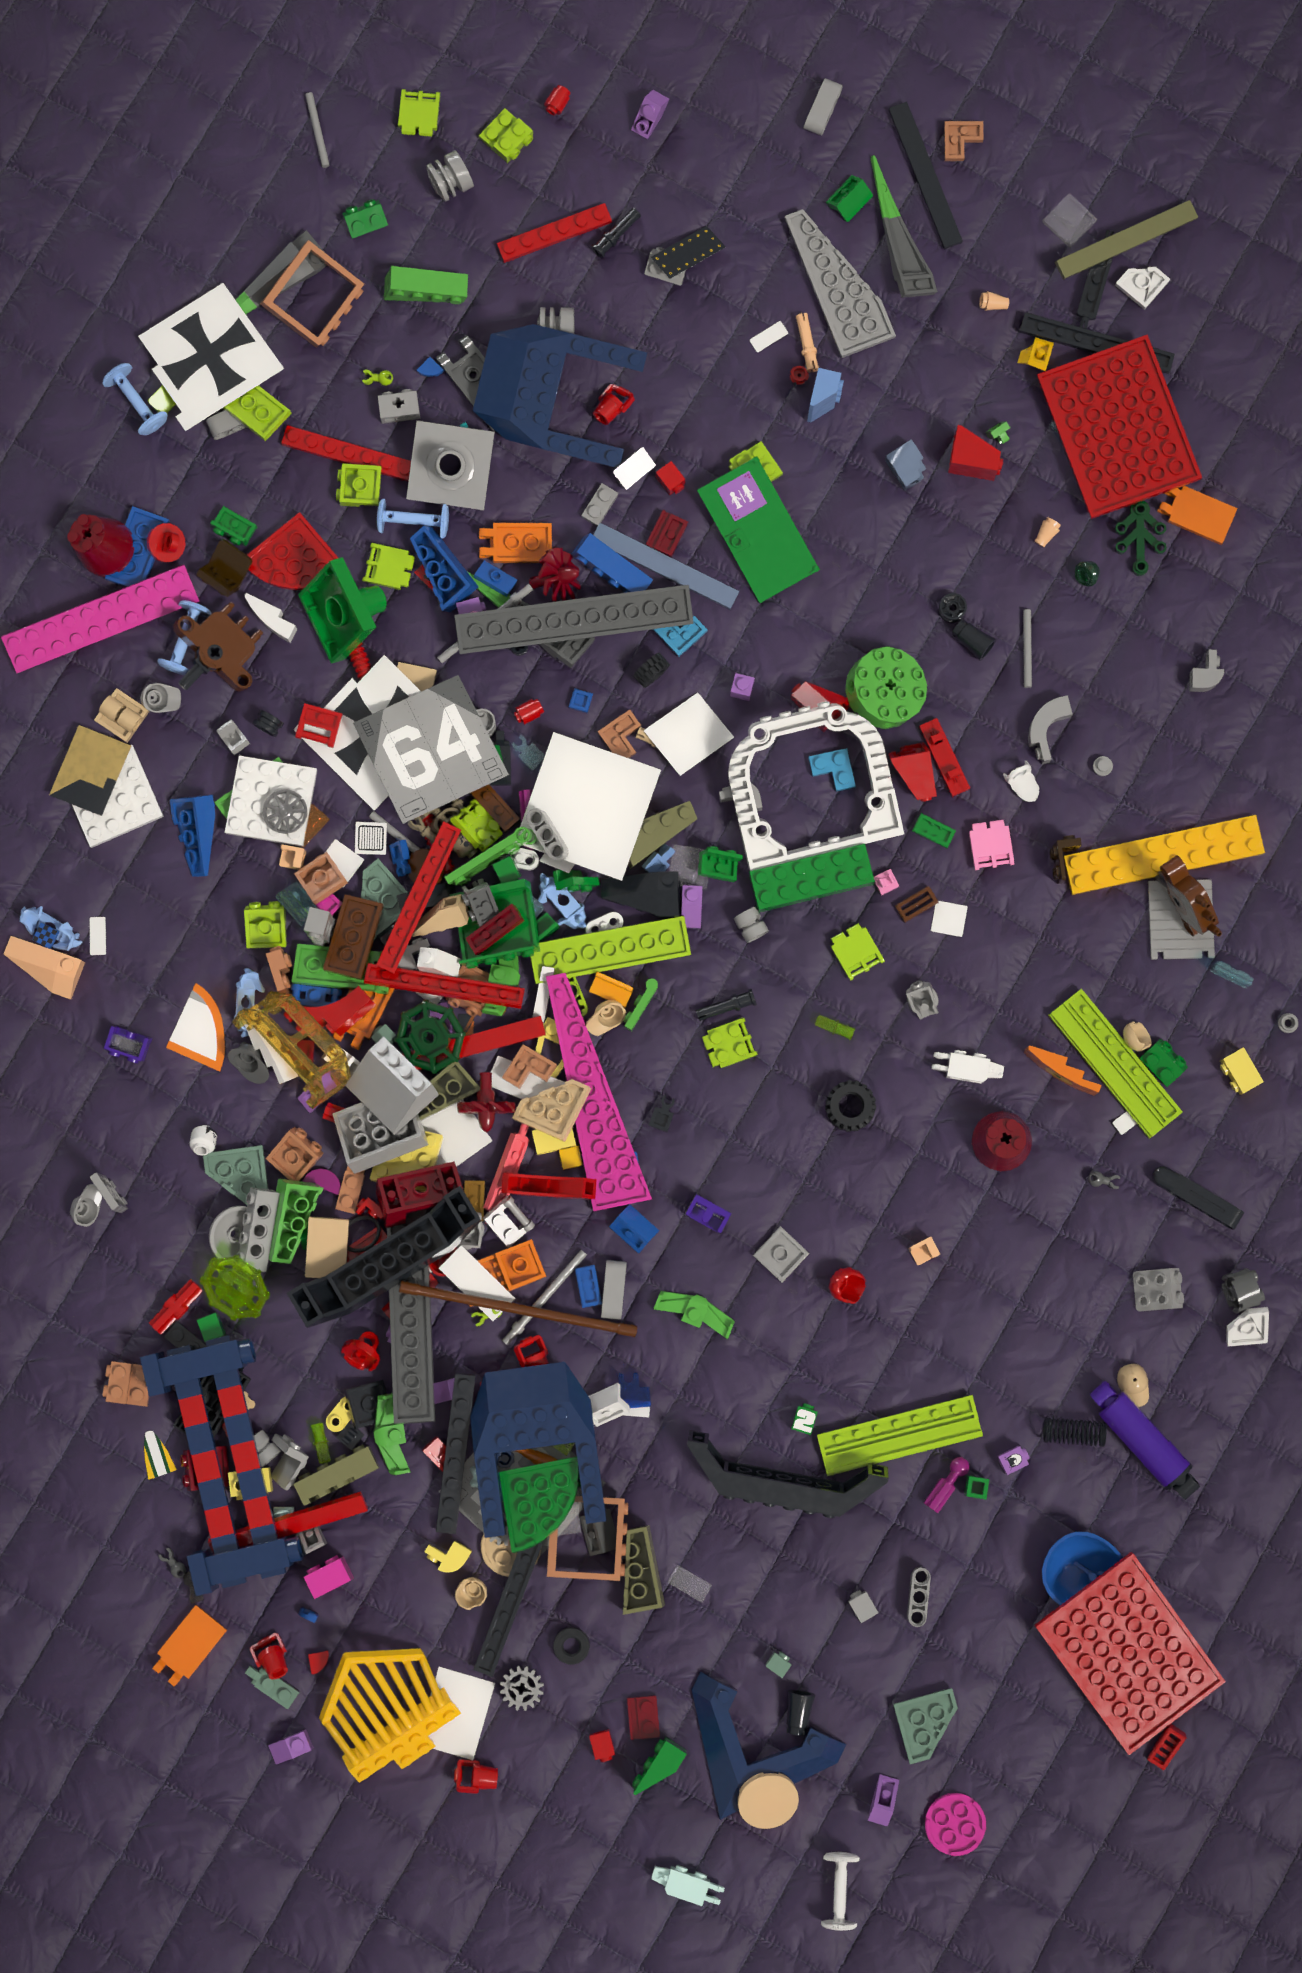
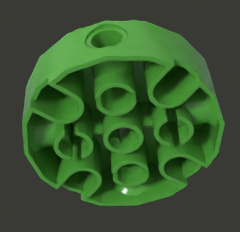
(886, 687)

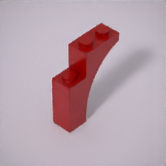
(341, 1014)
(549, 1186)

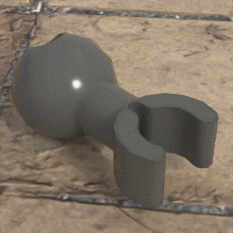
(1099, 1179)
(175, 1566)

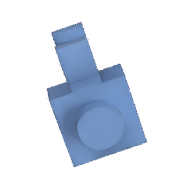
(657, 862)

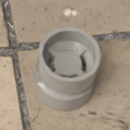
(488, 720)
(751, 925)
(266, 1450)

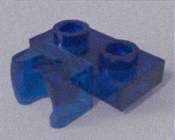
(633, 1394)

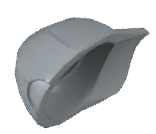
(164, 698)
(91, 1201)

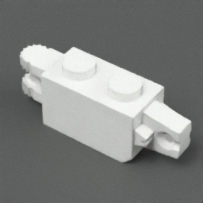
(968, 1068)

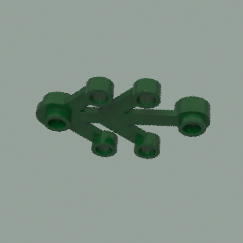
(1140, 533)

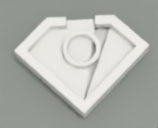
(1142, 284)
(1249, 1327)

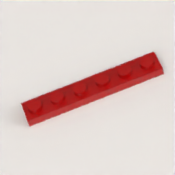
(554, 232)

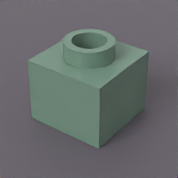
(383, 1031)
(778, 1663)

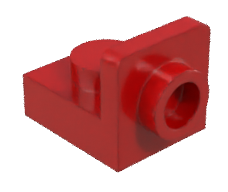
(374, 1208)

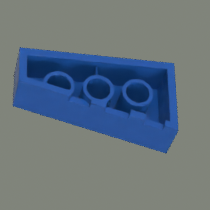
(610, 565)
(447, 575)

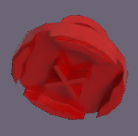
(166, 542)
(361, 1354)

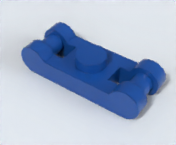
(315, 995)

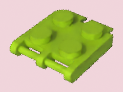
(418, 113)
(389, 567)
(477, 826)
(855, 950)
(728, 1044)

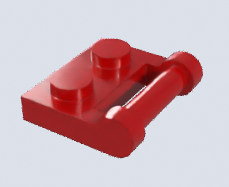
(322, 719)

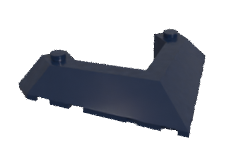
(725, 1755)

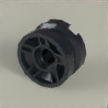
(959, 603)
(268, 723)

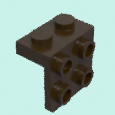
(225, 569)
(1067, 844)

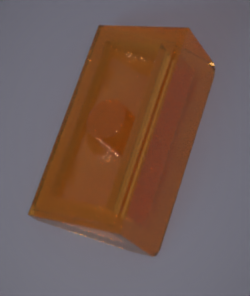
(316, 821)

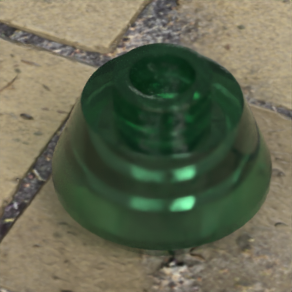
(1087, 573)

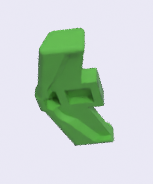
(505, 974)
(695, 1311)
(389, 1436)

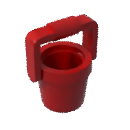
(610, 405)
(534, 1359)
(272, 1657)
(482, 1777)

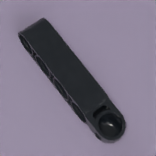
(1197, 1197)

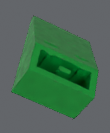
(664, 1763)

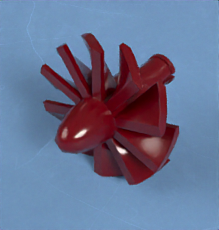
(556, 574)
(485, 1105)

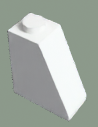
(438, 962)

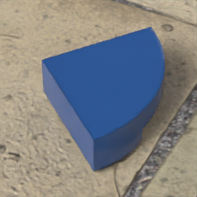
(430, 368)
(308, 1614)

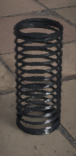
(1047, 1431)

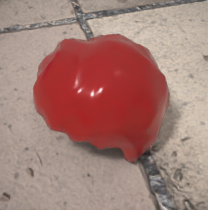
(847, 1285)

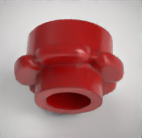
(799, 370)

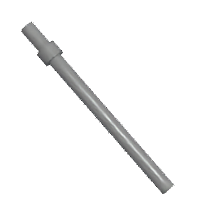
(515, 599)
(518, 1327)

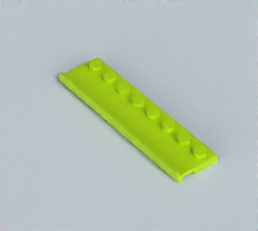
(1115, 1063)
(899, 1435)

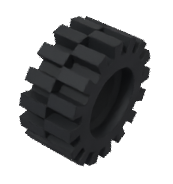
(651, 670)

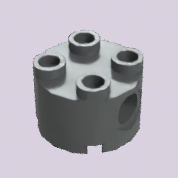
(1242, 1290)

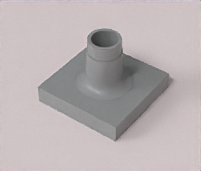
(427, 480)

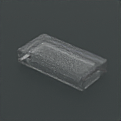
(689, 1583)

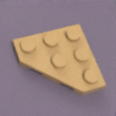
(553, 1109)

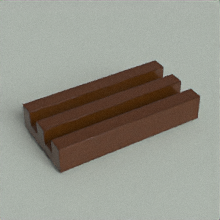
(902, 912)

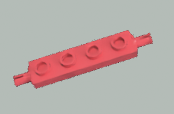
(509, 1163)

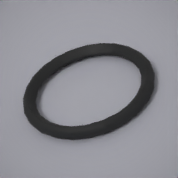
(376, 1237)

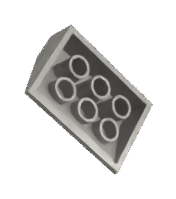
(390, 1086)
(369, 1142)

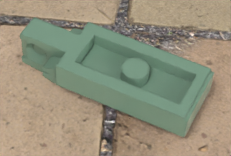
(274, 1688)

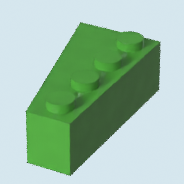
(425, 285)
(294, 1208)

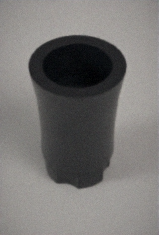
(974, 639)
(799, 1711)

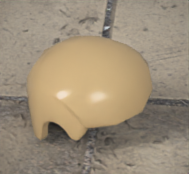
(1136, 1036)
(470, 1593)

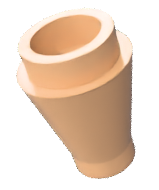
(992, 301)
(1047, 531)

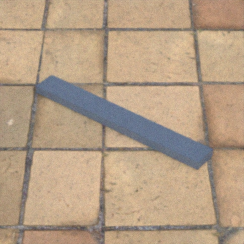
(667, 566)

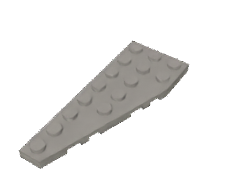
(848, 303)

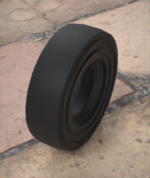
(565, 1657)

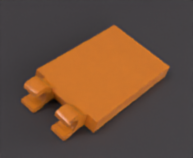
(1199, 513)
(516, 542)
(368, 1022)
(189, 1644)

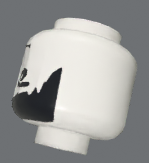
(203, 1140)

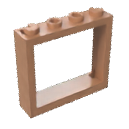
(334, 322)
(620, 1548)

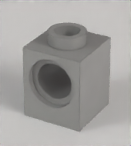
(862, 1605)

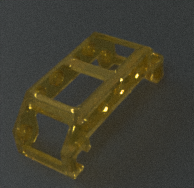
(287, 1046)

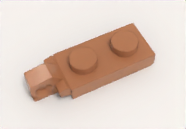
(350, 1191)

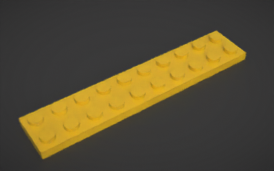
(1143, 857)

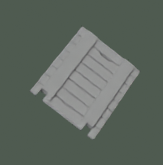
(1168, 931)

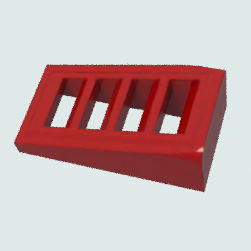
(1161, 1743)

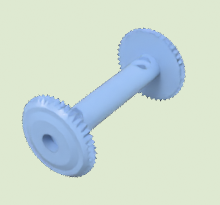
(118, 374)
(412, 518)
(174, 664)

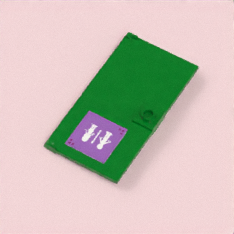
(758, 529)

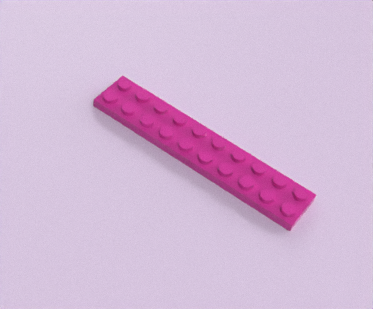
(99, 618)

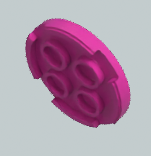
(955, 1824)

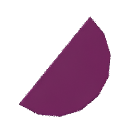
(325, 1179)

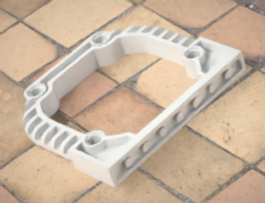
(881, 820)

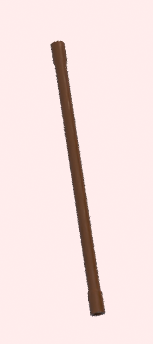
(417, 1289)

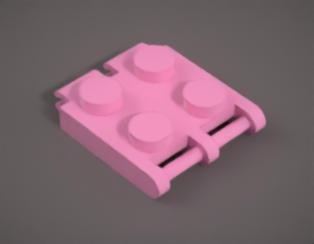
(991, 844)

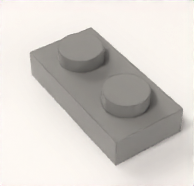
(599, 505)

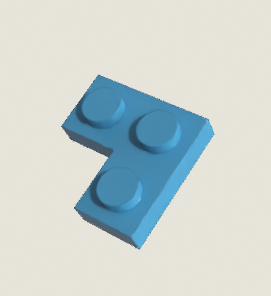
(681, 638)
(836, 763)

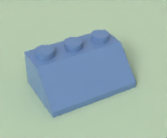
(825, 393)

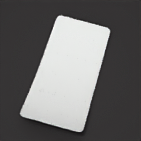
(1124, 1123)

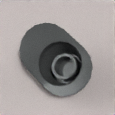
(249, 1063)

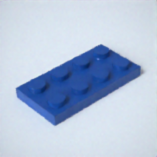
(140, 566)

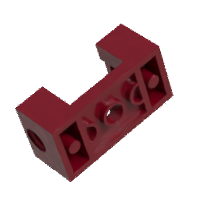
(398, 1193)

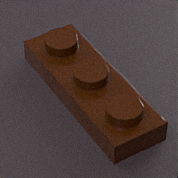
(496, 807)

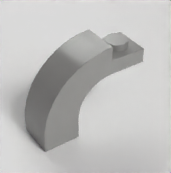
(1051, 712)

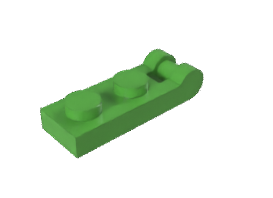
(641, 1004)

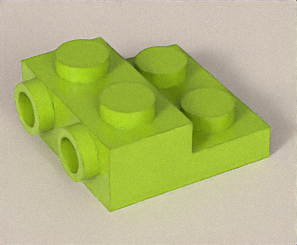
(507, 135)
(766, 460)
(359, 485)
(265, 925)

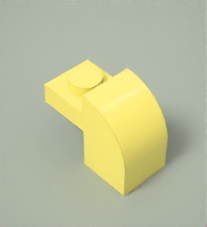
(452, 1560)

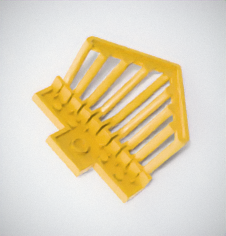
(402, 1738)

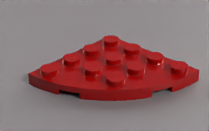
(291, 555)

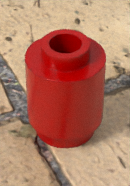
(557, 100)
(528, 711)

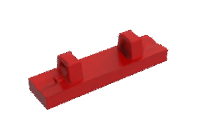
(944, 757)

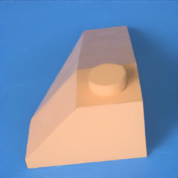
(50, 968)

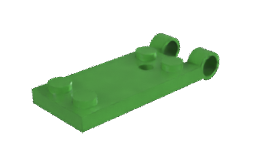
(509, 845)
(309, 970)

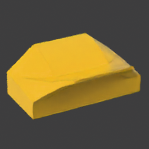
(1037, 354)

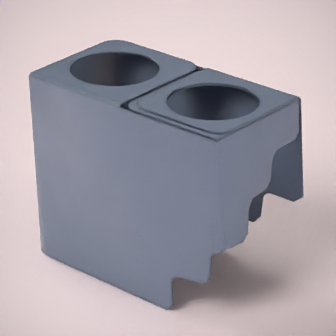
(906, 464)

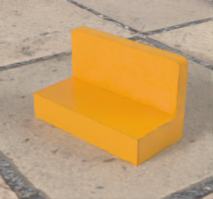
(611, 989)

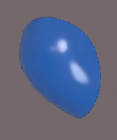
(1075, 1563)

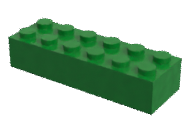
(811, 878)

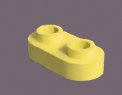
(341, 1413)

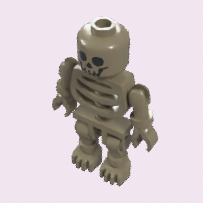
(462, 846)

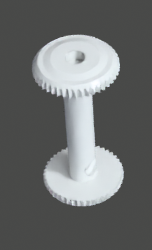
(840, 1884)

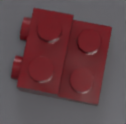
(190, 1480)

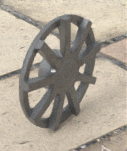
(284, 811)

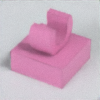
(885, 882)

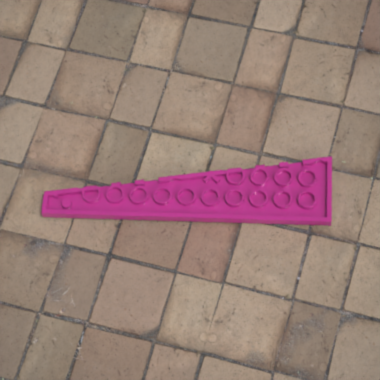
(600, 1129)

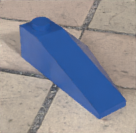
(196, 824)

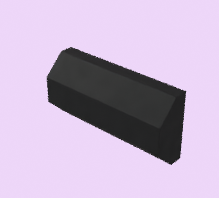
(212, 1403)

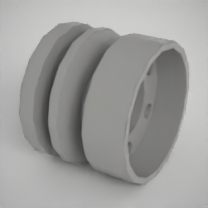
(449, 176)
(563, 322)

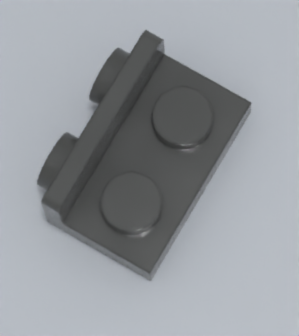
(480, 902)

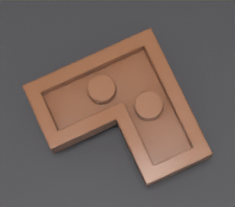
(958, 133)
(615, 734)
(528, 1062)

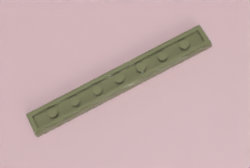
(1126, 239)

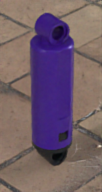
(1145, 1440)

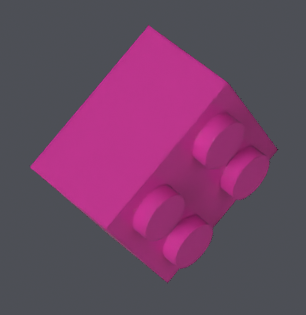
(328, 1577)

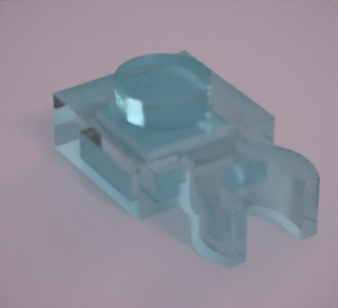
(530, 754)

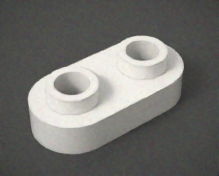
(521, 856)
(603, 922)

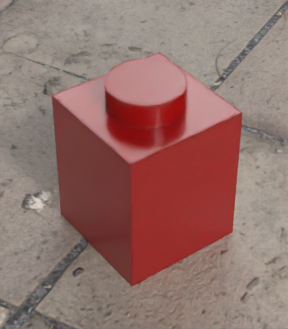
(671, 478)
(602, 1745)

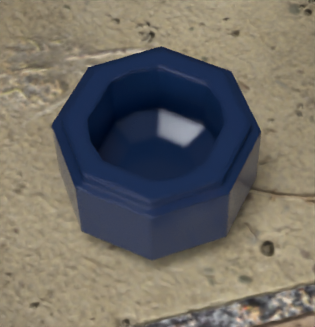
(505, 1459)

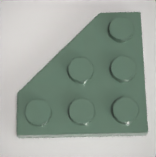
(382, 887)
(238, 1170)
(924, 1722)

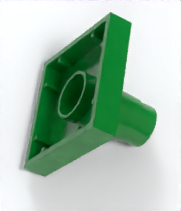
(340, 609)

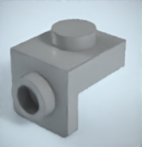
(232, 737)

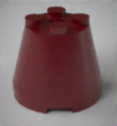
(101, 544)
(998, 1154)

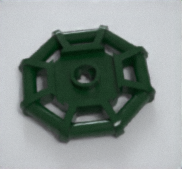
(434, 1026)

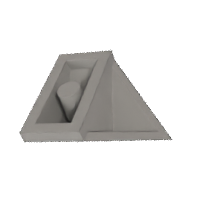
(311, 1539)

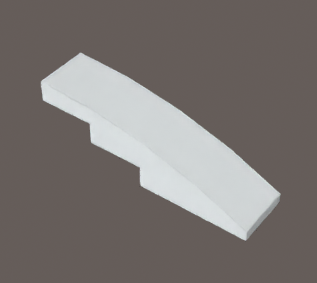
(271, 1057)

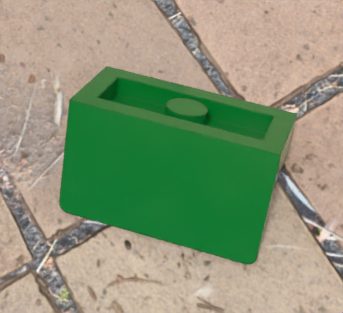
(850, 197)
(546, 927)

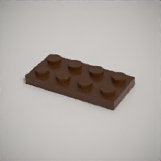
(353, 937)

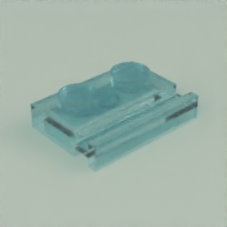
(296, 902)
(1236, 976)

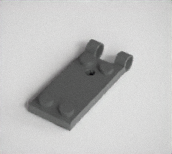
(460, 370)

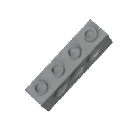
(320, 926)
(266, 1221)

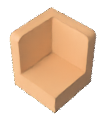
(292, 857)
(924, 1251)

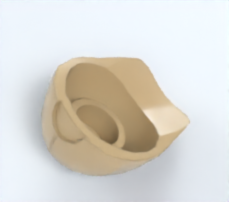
(606, 1017)
(1137, 1390)

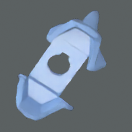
(573, 912)
(31, 919)
(246, 986)

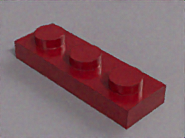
(494, 929)

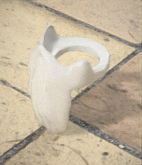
(1023, 782)

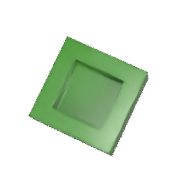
(999, 432)

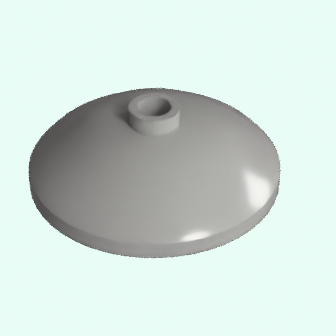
(220, 1232)

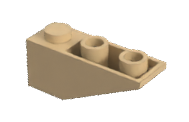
(446, 914)

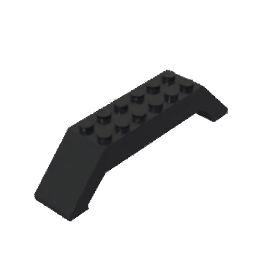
(387, 1262)
(782, 1487)

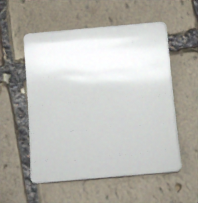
(345, 859)

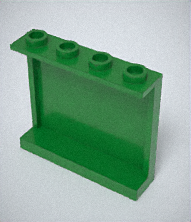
(520, 941)

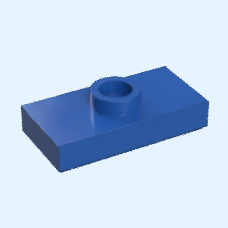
(495, 578)
(588, 1286)

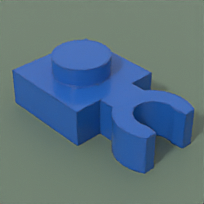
(400, 855)

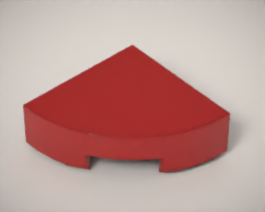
(318, 1661)

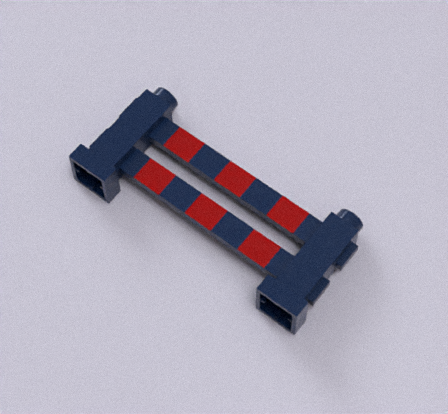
(229, 1562)

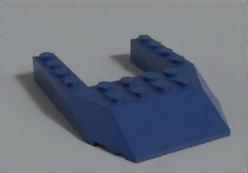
(523, 382)
(530, 1411)

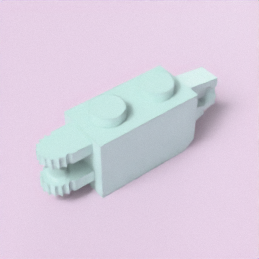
(686, 1885)

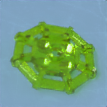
(241, 1275)

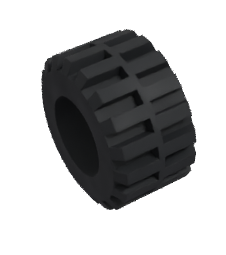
(859, 1090)

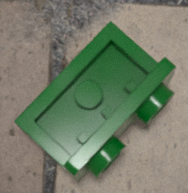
(365, 218)
(234, 526)
(718, 864)
(574, 881)
(1164, 1062)

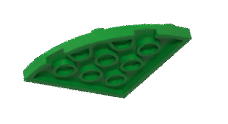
(538, 1500)

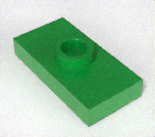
(933, 830)

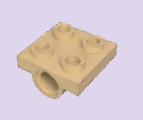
(121, 715)

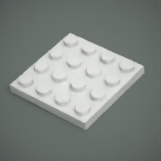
(254, 784)
(128, 807)

